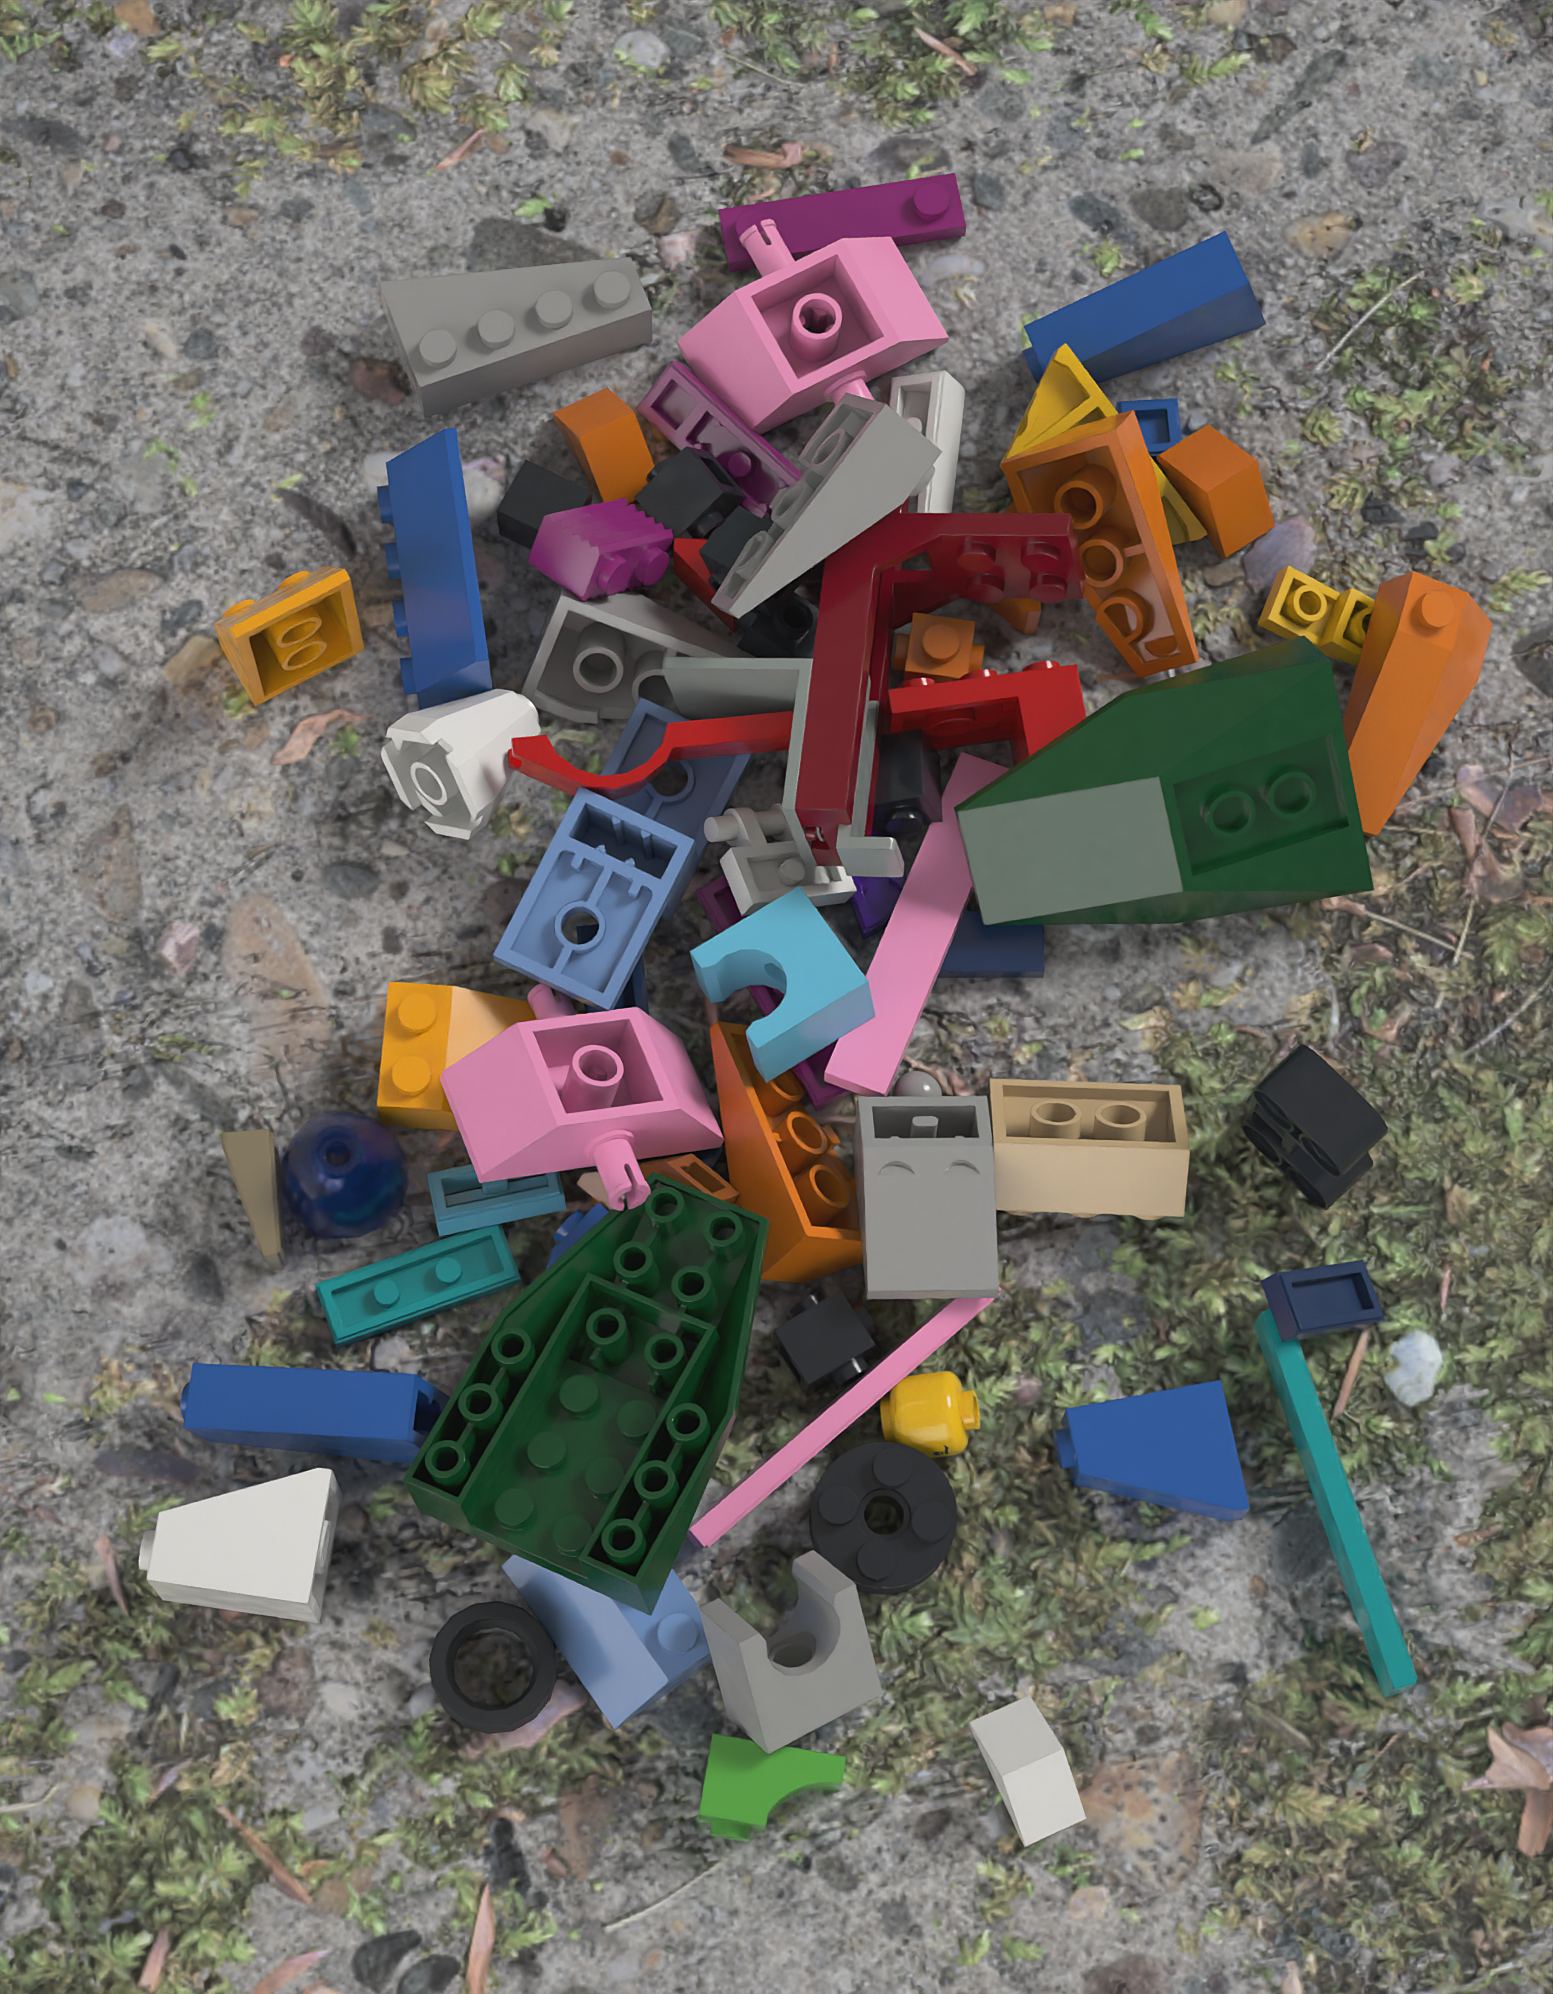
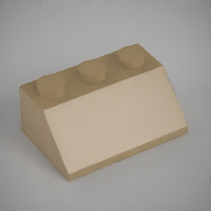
(1089, 1148)

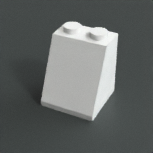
(249, 1548)

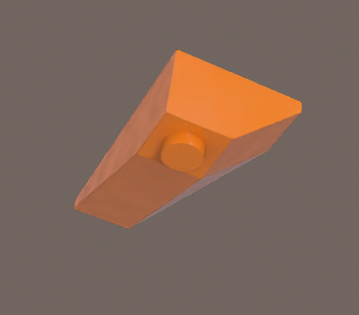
(1122, 534)
(1408, 686)
(784, 1166)

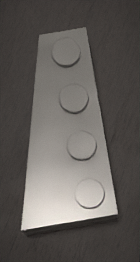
(511, 326)

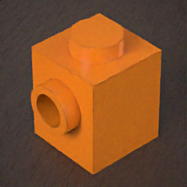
(938, 649)

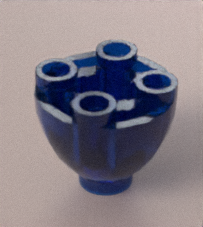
(348, 1197)

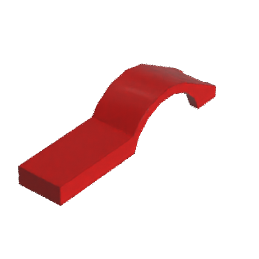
(680, 741)

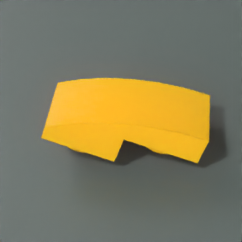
(1313, 610)

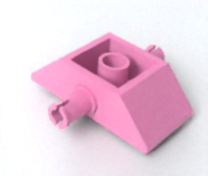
(756, 339)
(579, 1097)

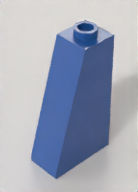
(1152, 314)
(312, 1410)

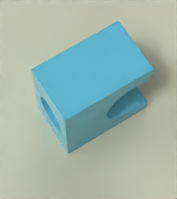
(800, 955)

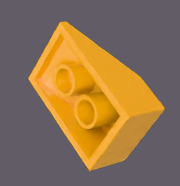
(291, 632)
(427, 1033)

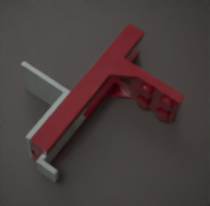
(845, 686)

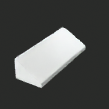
(935, 408)

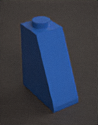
(1159, 1450)

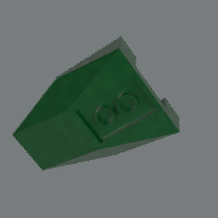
(1178, 803)
(605, 1396)

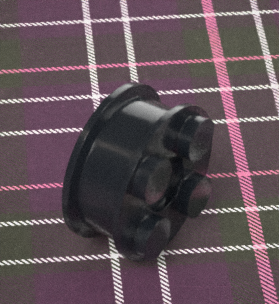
(892, 1476)

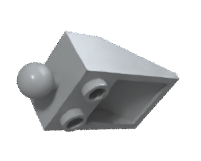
(926, 1193)

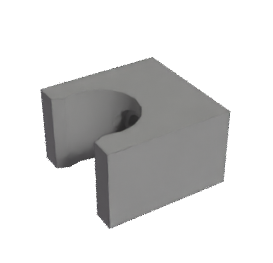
(804, 1671)

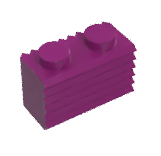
(601, 549)

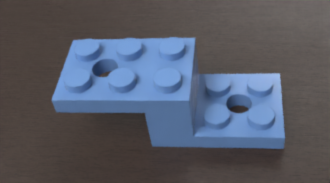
(619, 864)

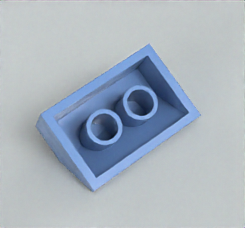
(613, 1648)

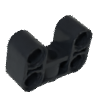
(1313, 1126)

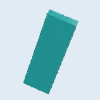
(417, 1284)

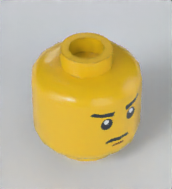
(930, 1414)

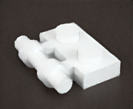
(766, 871)

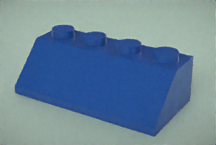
(436, 571)

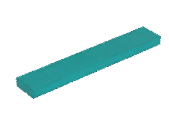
(1337, 1509)

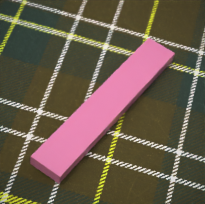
(913, 944)
(833, 1419)

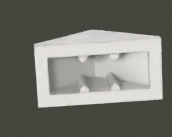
(1029, 1770)

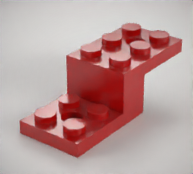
(990, 708)

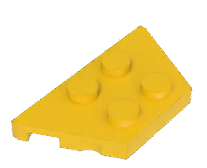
(1072, 398)

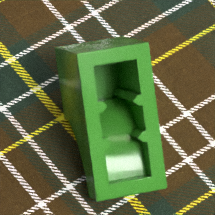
(748, 1784)

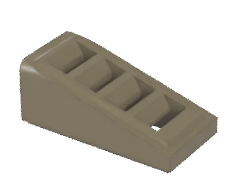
(257, 1175)

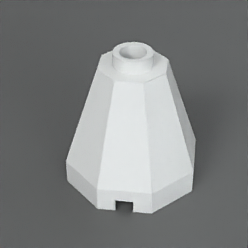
(458, 758)

